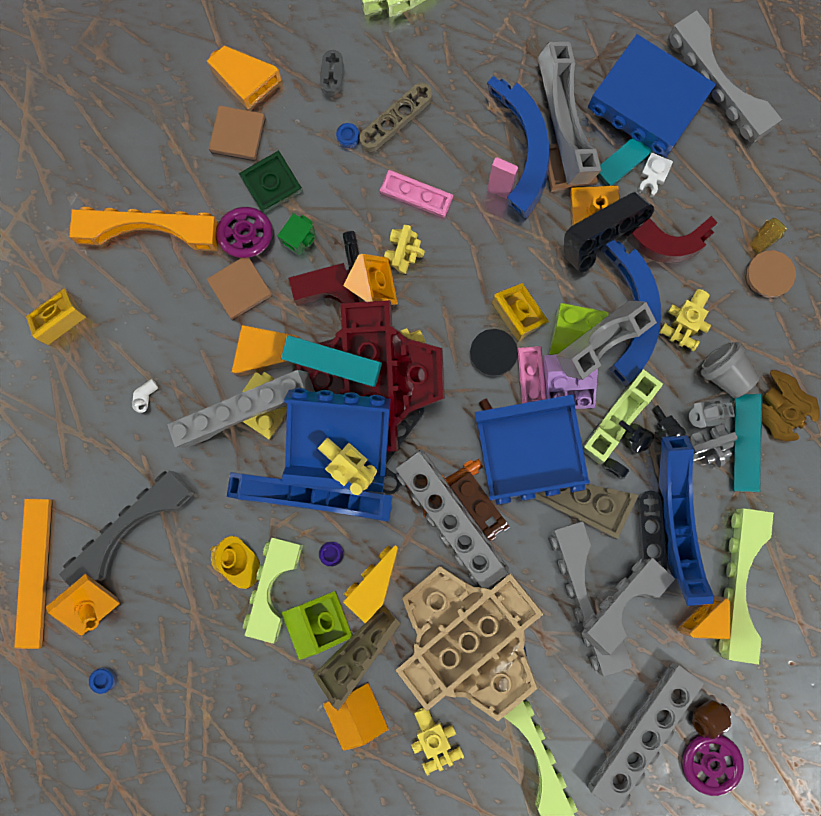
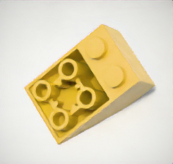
(372, 591)

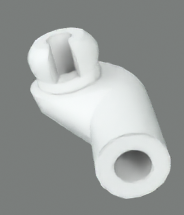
(141, 396)

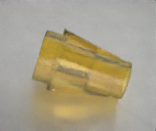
(768, 235)

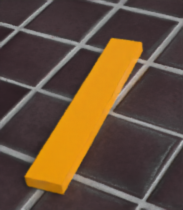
(33, 574)

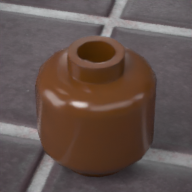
(711, 719)

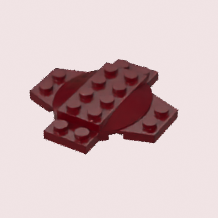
(409, 369)

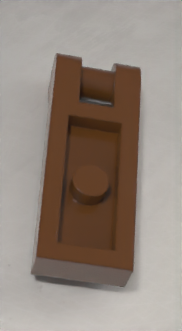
(478, 505)

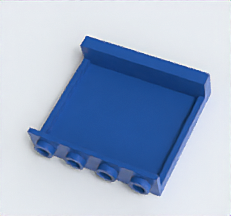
(650, 95)
(343, 420)
(532, 449)

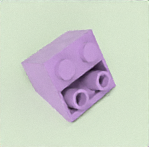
(559, 384)

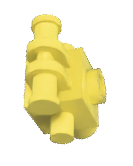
(688, 319)
(348, 466)
(433, 741)

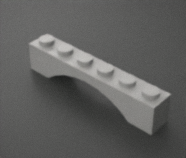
(751, 115)
(576, 152)
(220, 416)
(573, 549)

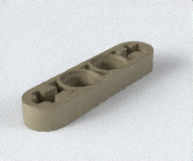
(398, 119)

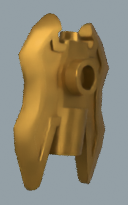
(787, 409)

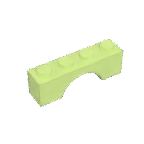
(626, 408)
(264, 621)

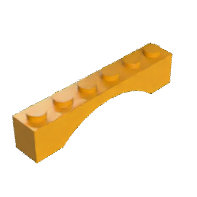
(97, 227)

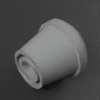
(730, 369)

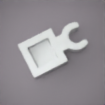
(655, 172)

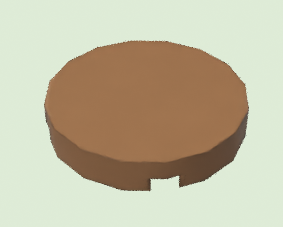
(771, 274)

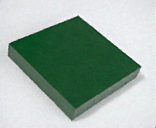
(270, 182)

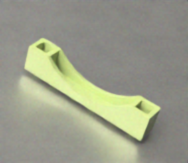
(751, 532)
(550, 797)

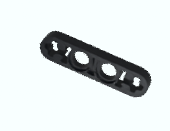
(656, 538)

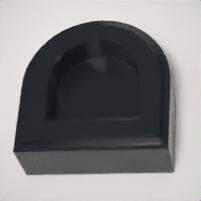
(615, 468)

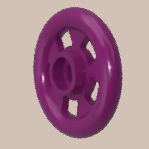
(240, 214)
(711, 786)

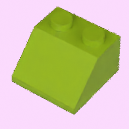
(571, 324)
(317, 625)

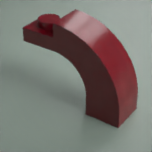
(661, 247)

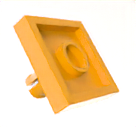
(590, 200)
(82, 605)

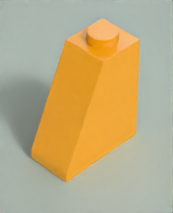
(243, 75)
(259, 351)

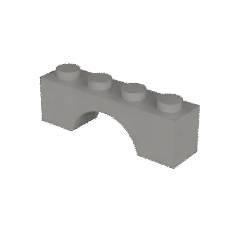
(584, 354)
(606, 628)

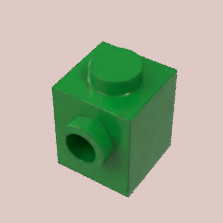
(297, 233)

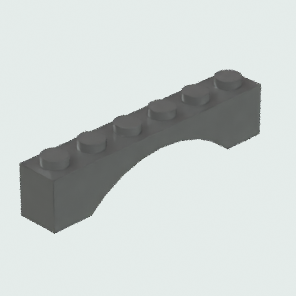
(165, 495)

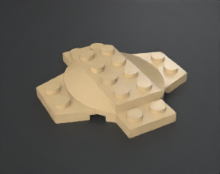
(470, 643)

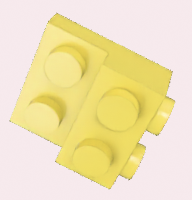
(267, 423)

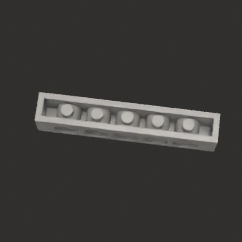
(481, 575)
(631, 741)

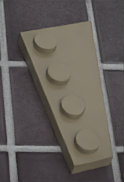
(596, 507)
(352, 660)

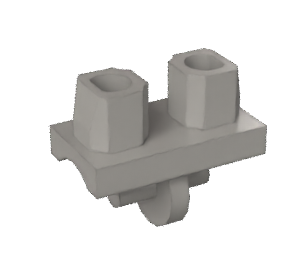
(710, 414)
(715, 449)

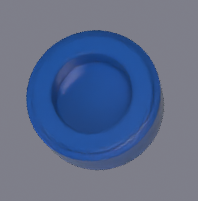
(348, 135)
(102, 680)

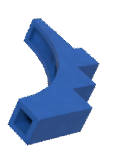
(328, 499)

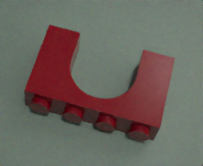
(322, 284)

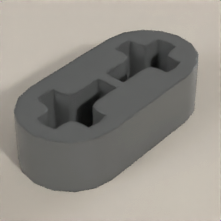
(327, 72)

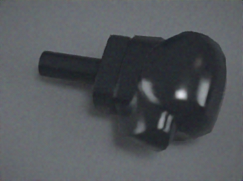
(668, 425)
(637, 437)

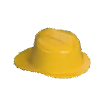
(235, 562)

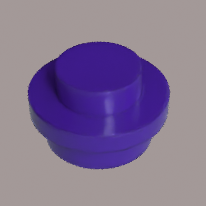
(331, 554)

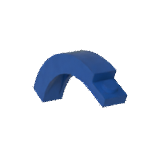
(534, 178)
(643, 289)

